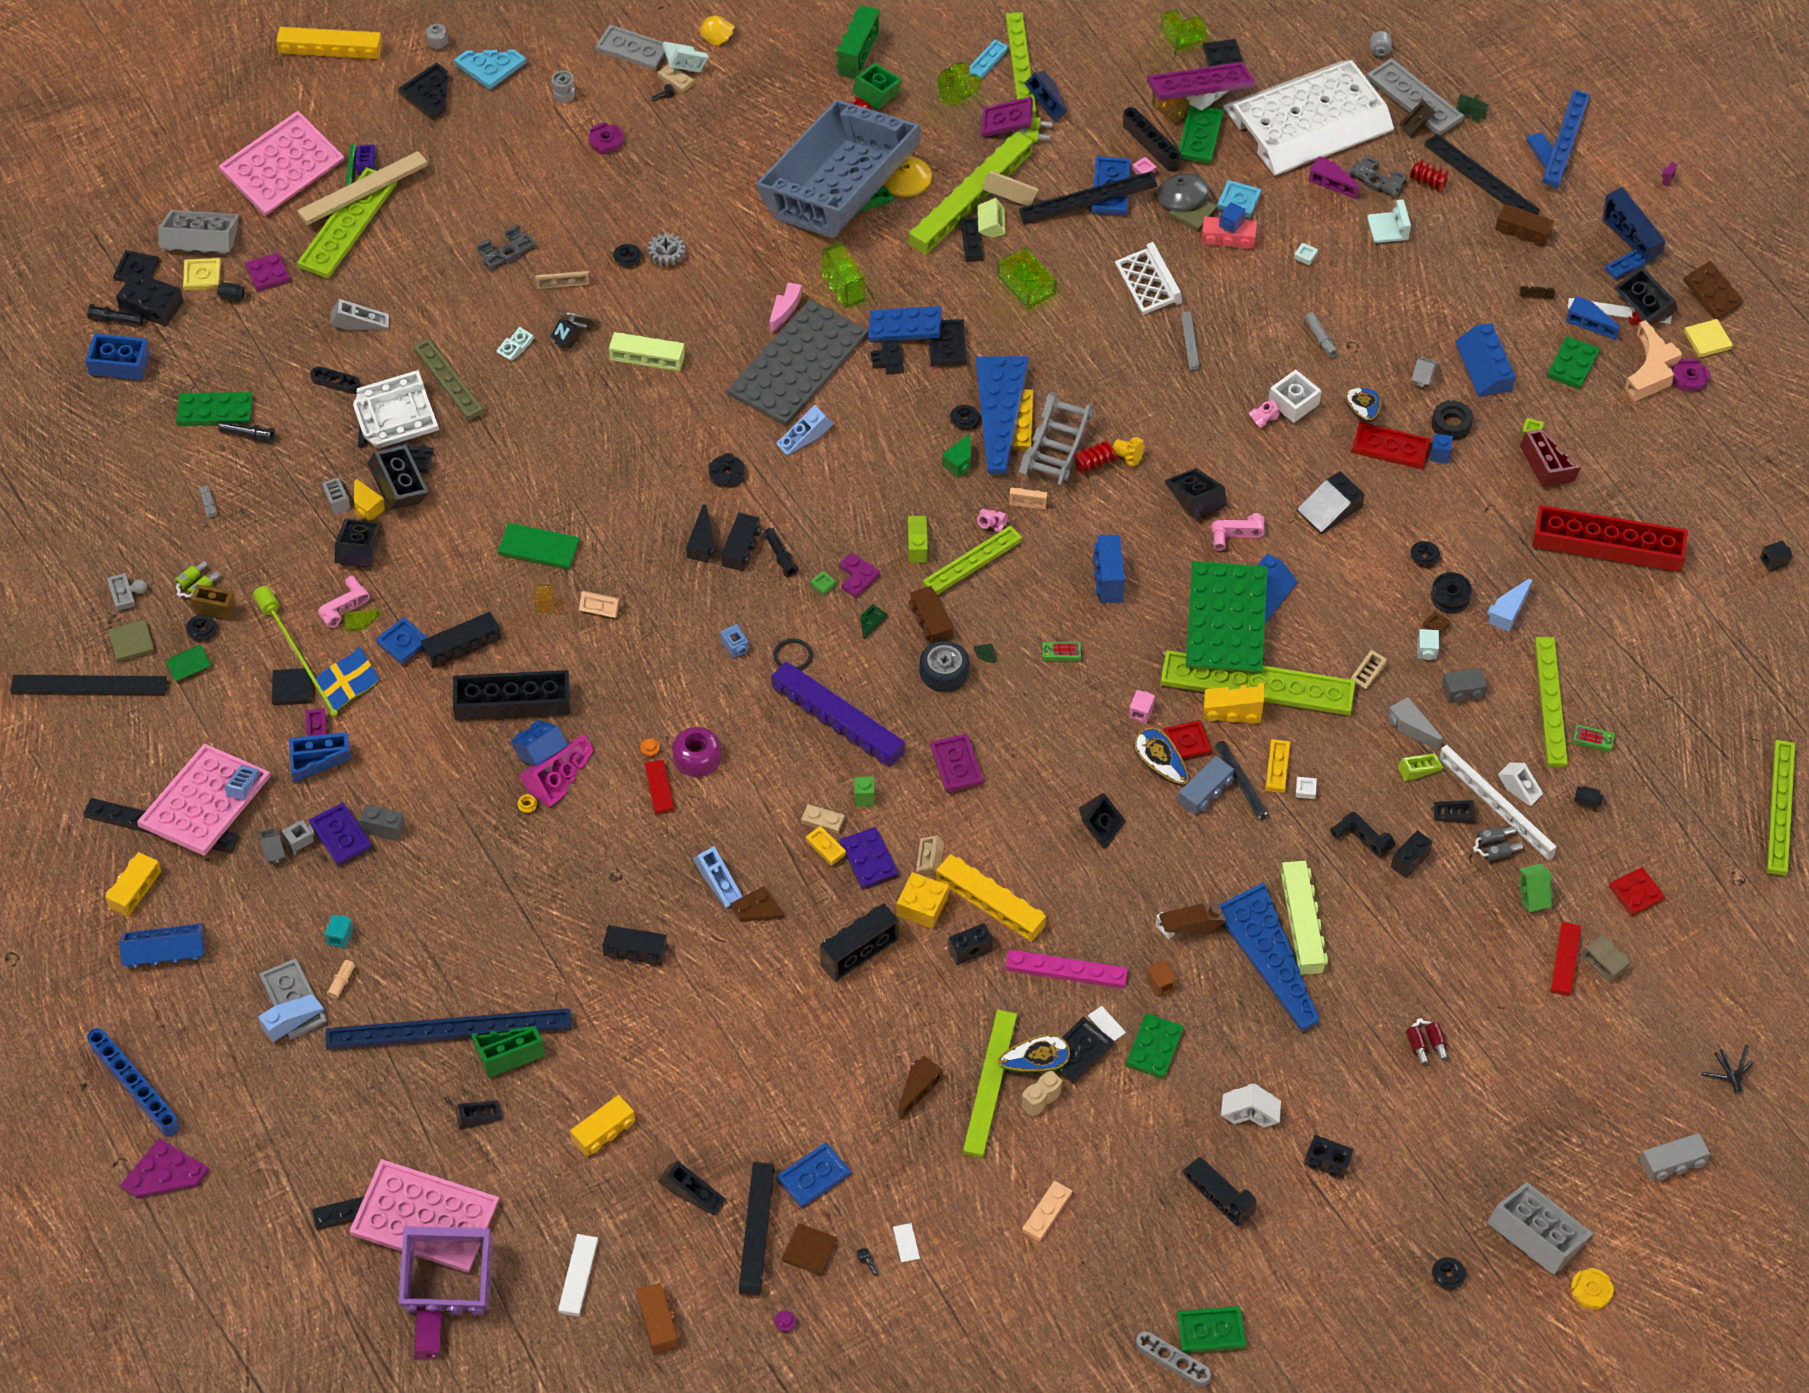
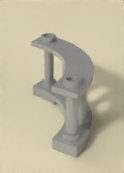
(1033, 454)

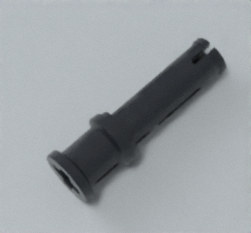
(106, 315)
(254, 432)
(783, 558)

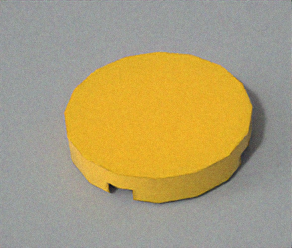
(1592, 1289)

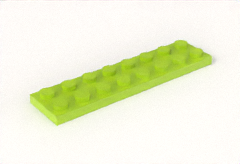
(342, 231)

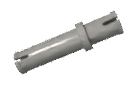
(1324, 340)

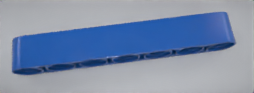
(136, 1089)

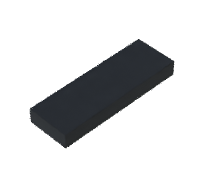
(971, 239)

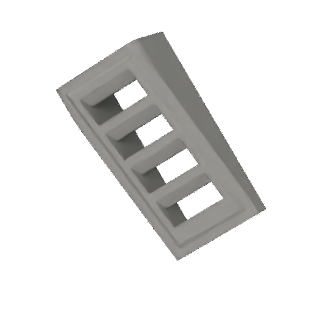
(337, 496)

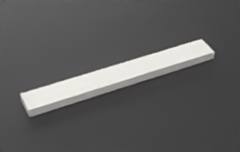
(1497, 802)

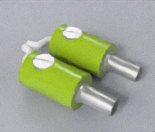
(1033, 132)
(190, 576)

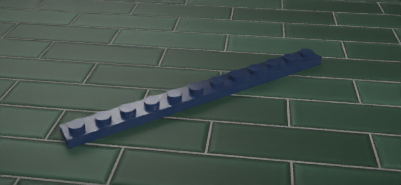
(444, 1028)

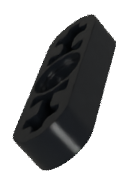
(329, 374)

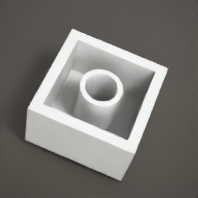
(1295, 396)

